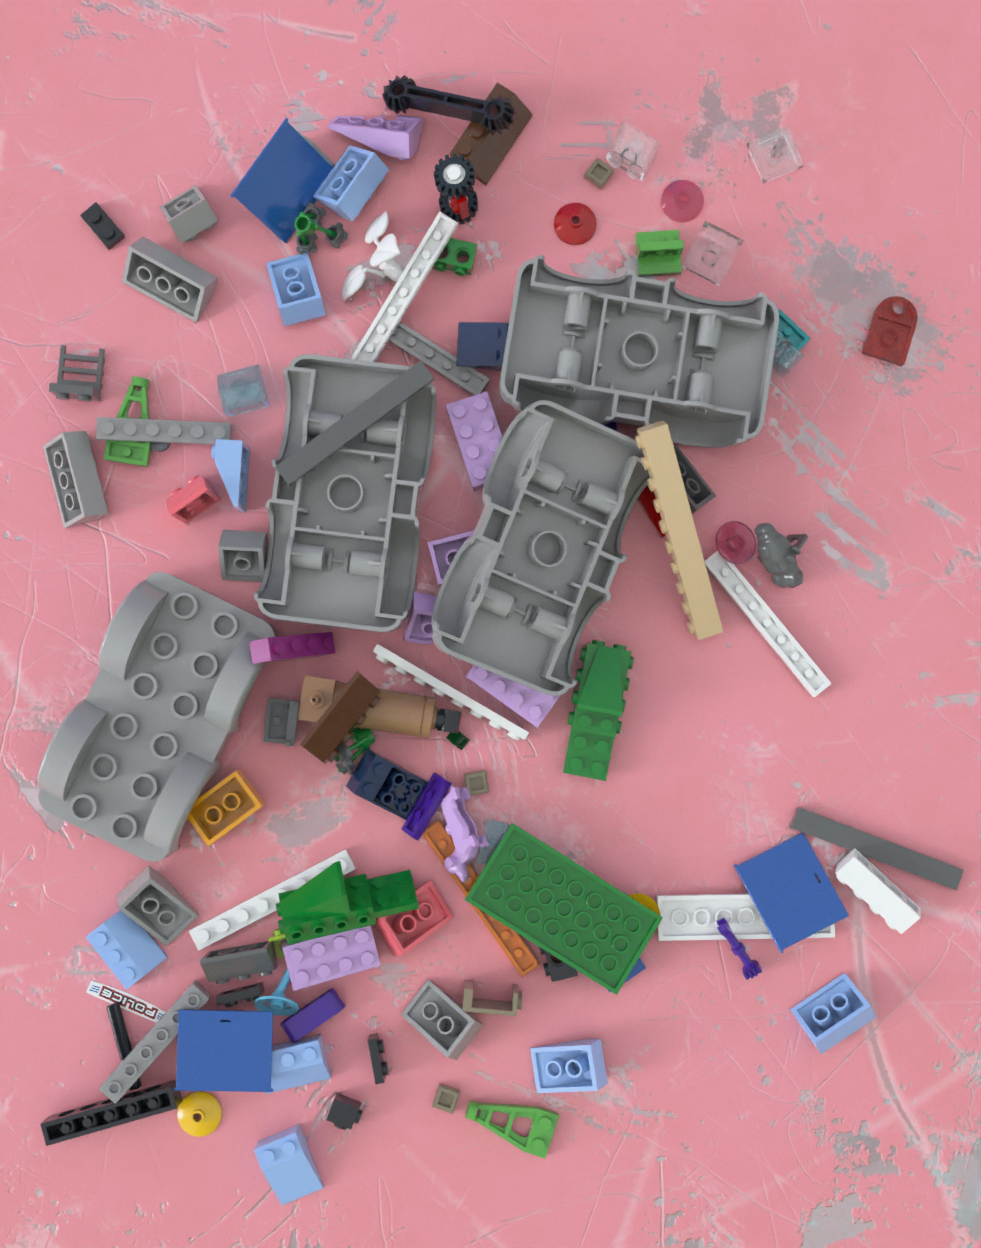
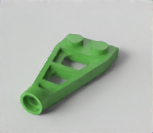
(132, 452)
(540, 1133)

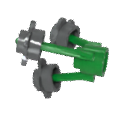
(309, 222)
(361, 740)

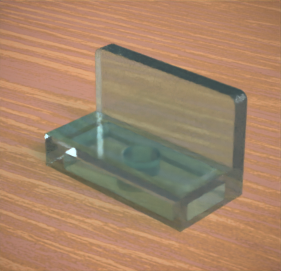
(494, 832)

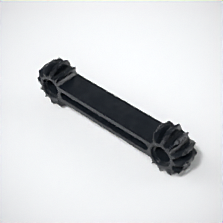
(492, 114)

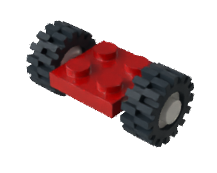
(454, 182)

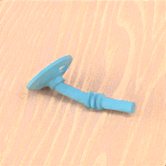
(277, 1000)

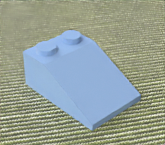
(295, 289)
(233, 465)
(569, 1066)
(288, 1165)

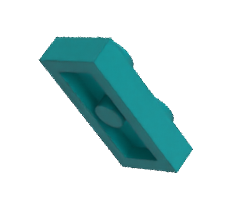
(792, 331)

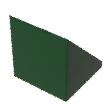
(458, 740)

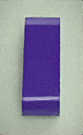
(313, 1015)

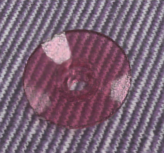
(682, 210)
(741, 537)

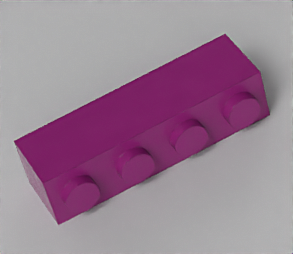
(292, 647)

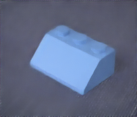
(351, 182)
(126, 948)
(833, 1013)
(299, 1063)

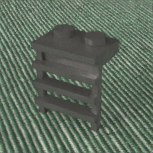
(78, 390)
(281, 721)

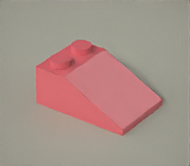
(192, 499)
(409, 928)

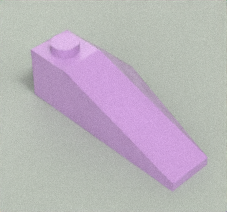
(391, 137)
(419, 619)

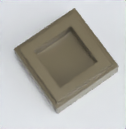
(599, 173)
(476, 782)
(446, 1098)

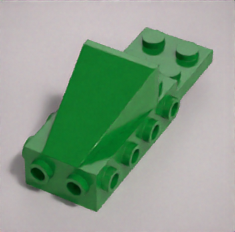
(597, 709)
(341, 904)

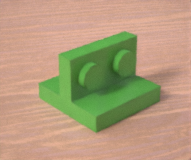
(659, 253)

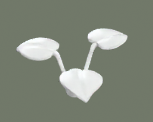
(384, 255)

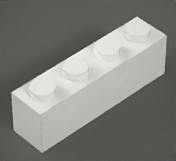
(877, 891)

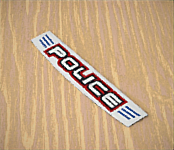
(126, 1001)

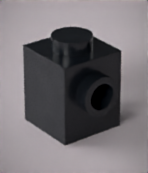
(344, 1112)

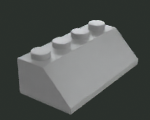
(168, 278)
(75, 478)

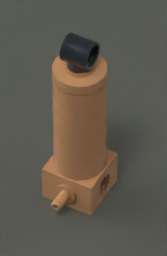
(394, 713)

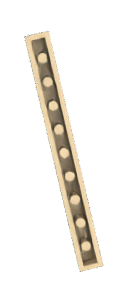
(679, 529)

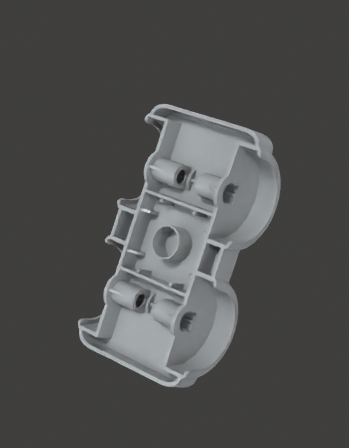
(640, 354)
(348, 527)
(540, 547)
(155, 717)

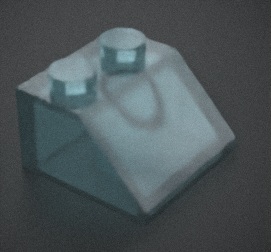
(242, 391)

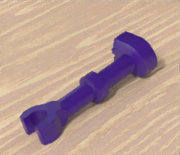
(751, 967)

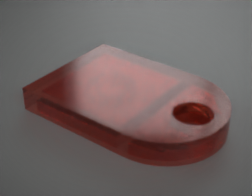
(891, 332)

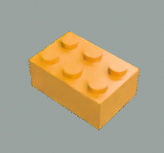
(224, 807)

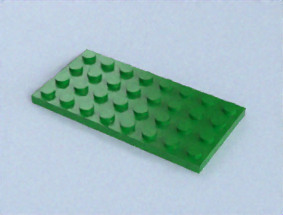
(563, 908)

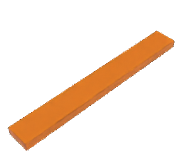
(509, 940)

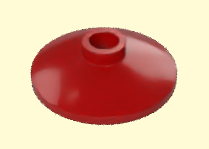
(575, 233)

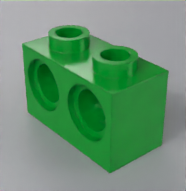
(455, 249)

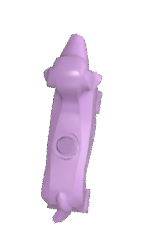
(463, 832)

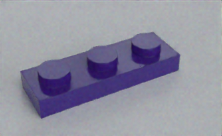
(426, 806)

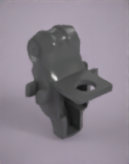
(780, 555)

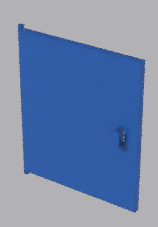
(282, 181)
(789, 893)
(224, 1053)

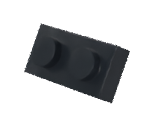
(102, 226)
(231, 997)
(379, 1067)

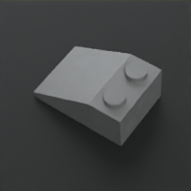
(156, 906)
(442, 1020)

